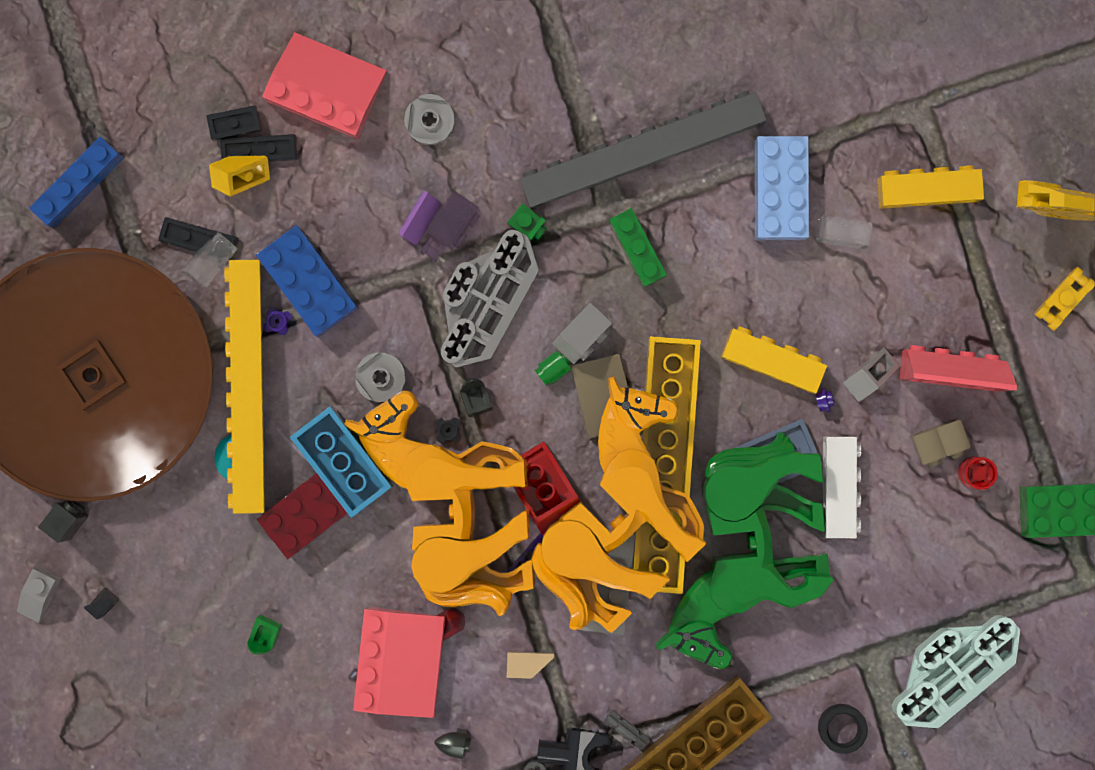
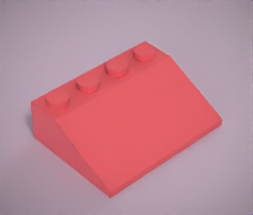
(324, 85)
(956, 370)
(399, 663)

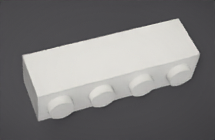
(840, 487)

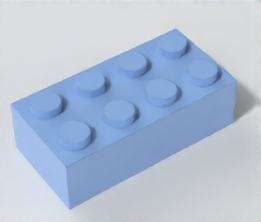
(781, 188)

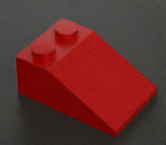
(548, 489)

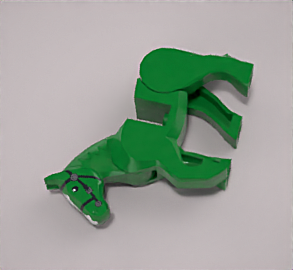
(736, 493)

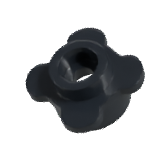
(442, 425)

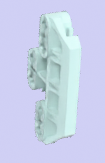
(954, 666)

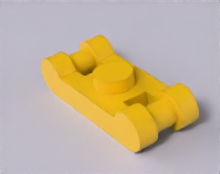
(1065, 298)

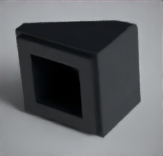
(102, 604)

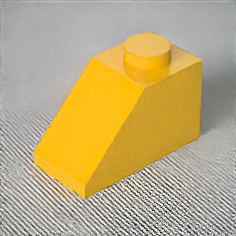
(238, 173)

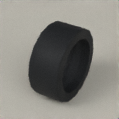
(854, 744)

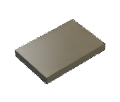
(593, 388)

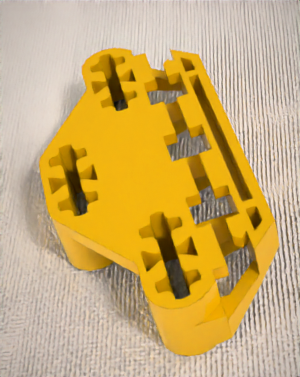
(1055, 202)

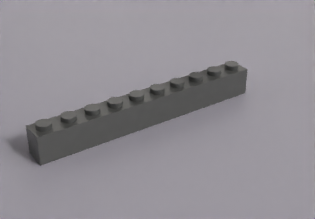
(642, 150)

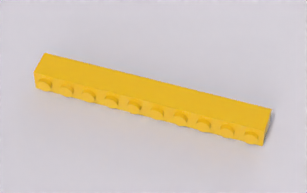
(246, 387)

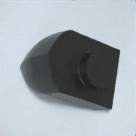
(475, 397)
(454, 743)

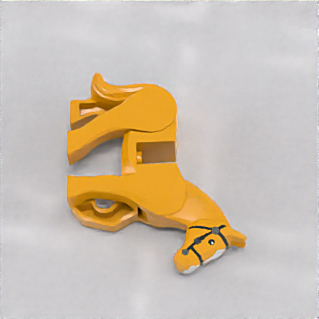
(577, 545)
(446, 558)

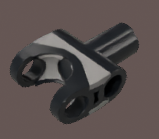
(574, 750)

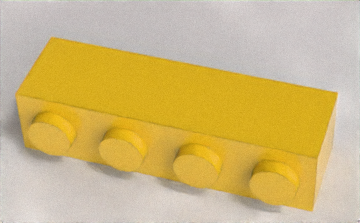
(930, 188)
(774, 361)

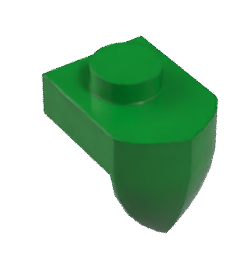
(263, 635)

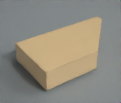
(526, 663)

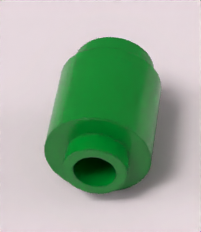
(553, 368)

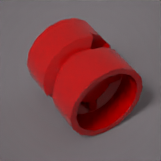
(977, 473)

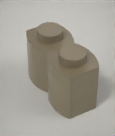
(940, 442)

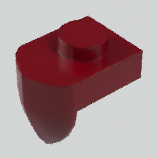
(453, 622)

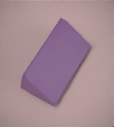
(420, 218)

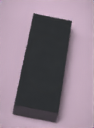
(274, 147)
(188, 235)

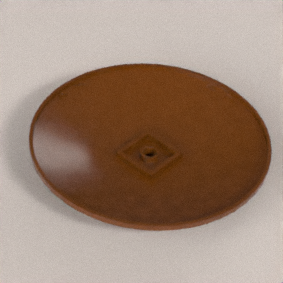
(150, 363)

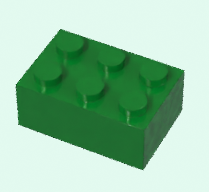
(1057, 510)

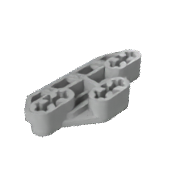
(482, 296)

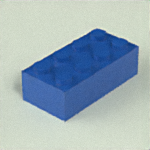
(307, 281)

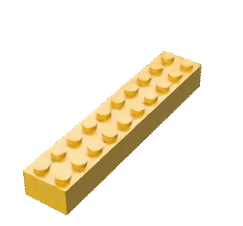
(672, 374)

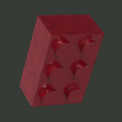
(302, 516)

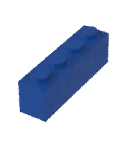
(76, 183)

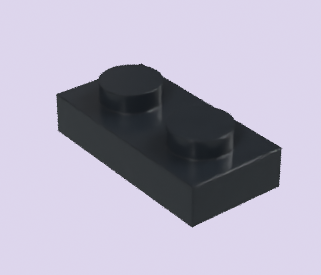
(234, 123)

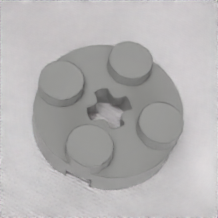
(438, 131)
(383, 363)

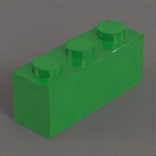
(637, 248)

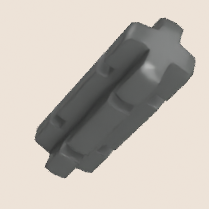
(627, 730)

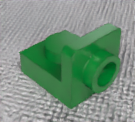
(527, 222)

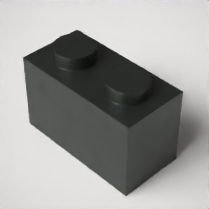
(63, 521)

